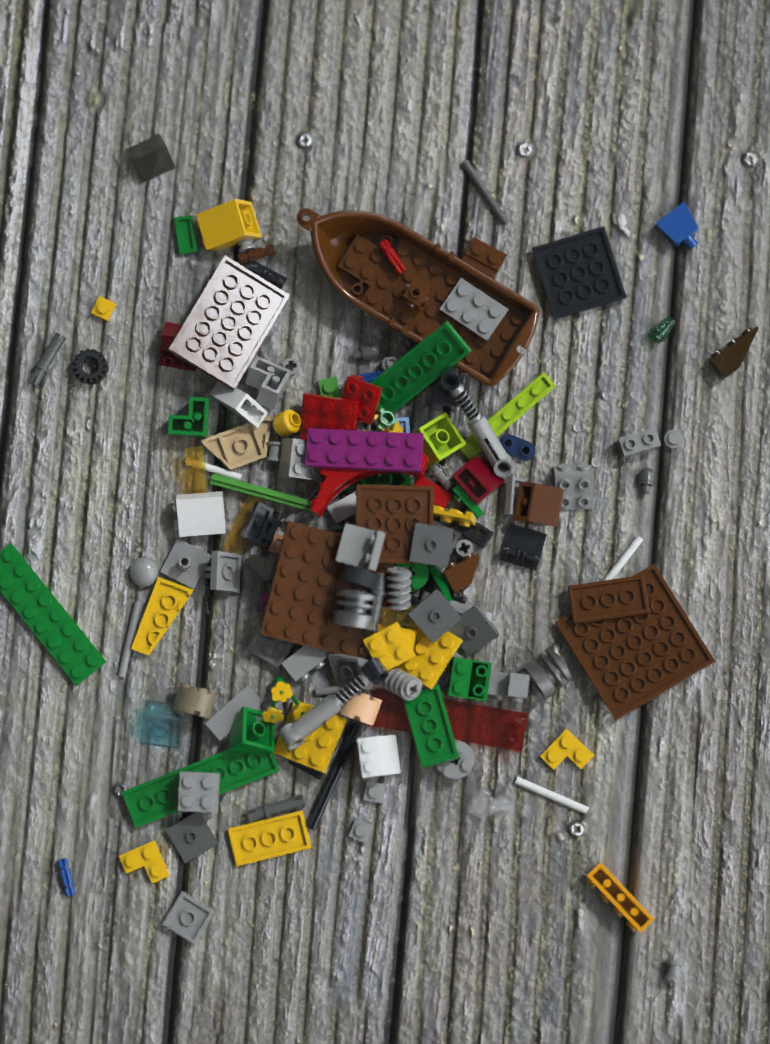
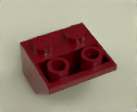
(166, 358)
(477, 478)

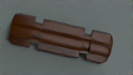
(257, 253)

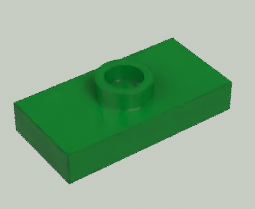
(440, 581)

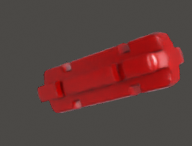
(392, 256)

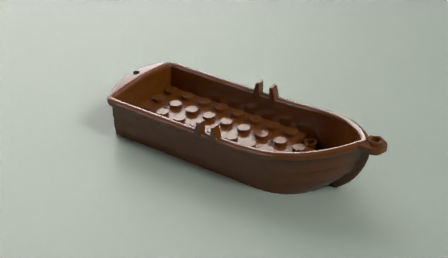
(360, 272)

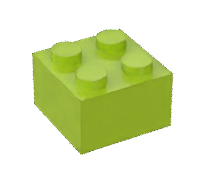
(440, 439)

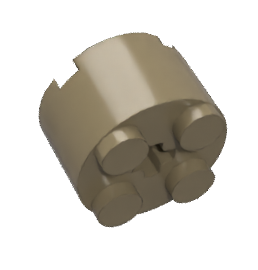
(194, 700)

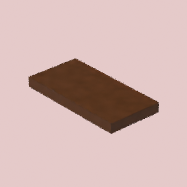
(608, 599)

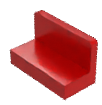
(441, 496)

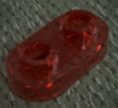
(520, 725)

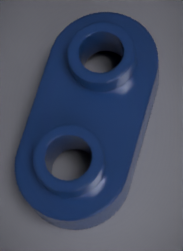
(518, 444)

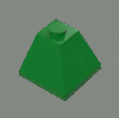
(251, 733)

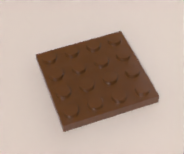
(394, 511)

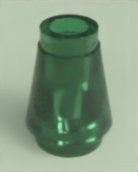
(661, 330)

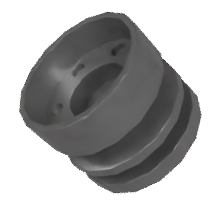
(354, 609)
(547, 672)

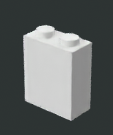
(200, 514)

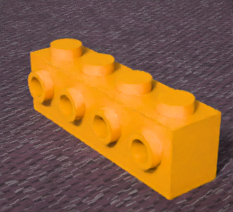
(619, 896)

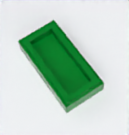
(185, 235)

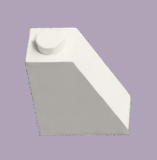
(239, 403)

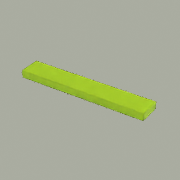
(512, 411)

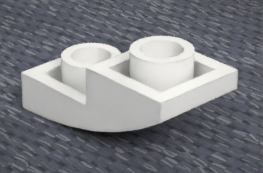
(343, 508)

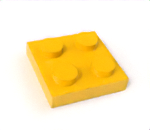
(390, 646)

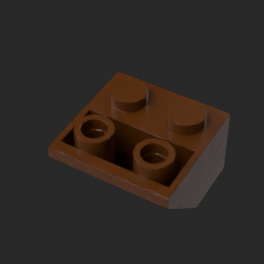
(538, 504)
(462, 574)

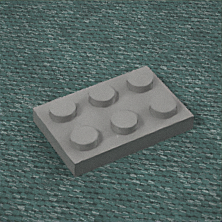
(474, 309)

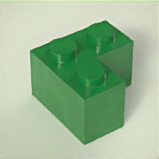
(193, 425)

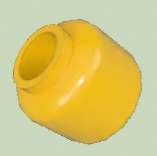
(286, 423)

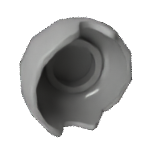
(144, 571)

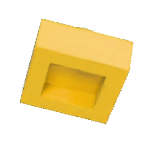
(103, 308)

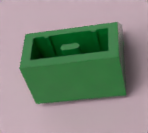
(469, 679)

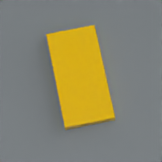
(269, 838)

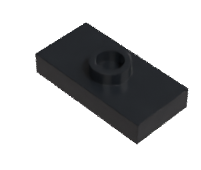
(476, 534)

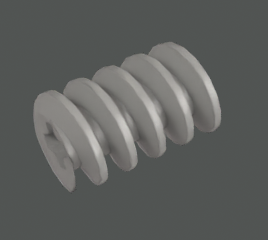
(400, 588)
(402, 684)

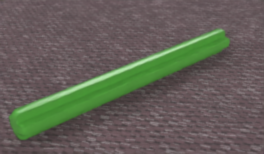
(260, 492)

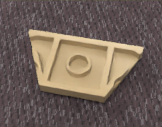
(241, 444)

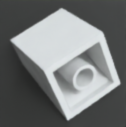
(379, 756)

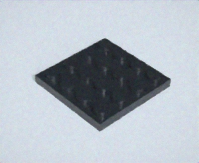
(579, 273)

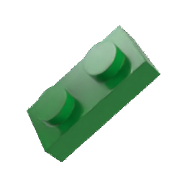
(462, 497)

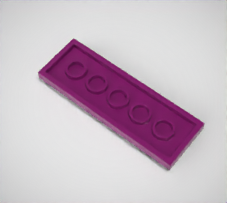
(364, 450)

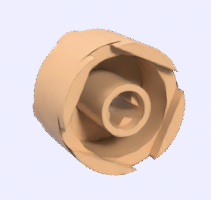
(361, 708)

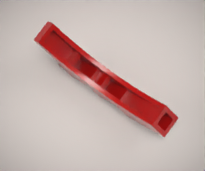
(339, 479)

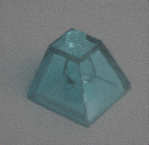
(160, 725)

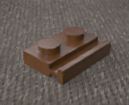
(484, 257)

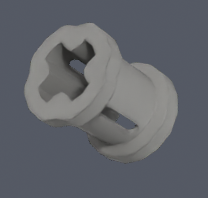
(274, 452)
(467, 543)
(674, 971)

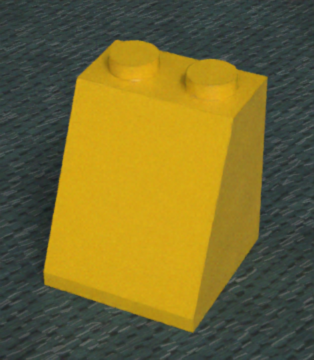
(228, 224)

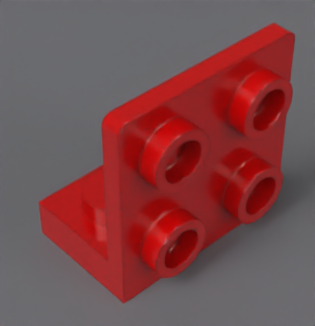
(365, 393)

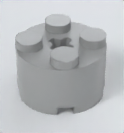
(464, 765)

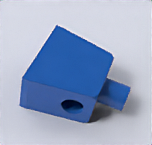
(678, 227)

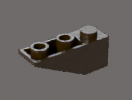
(731, 358)

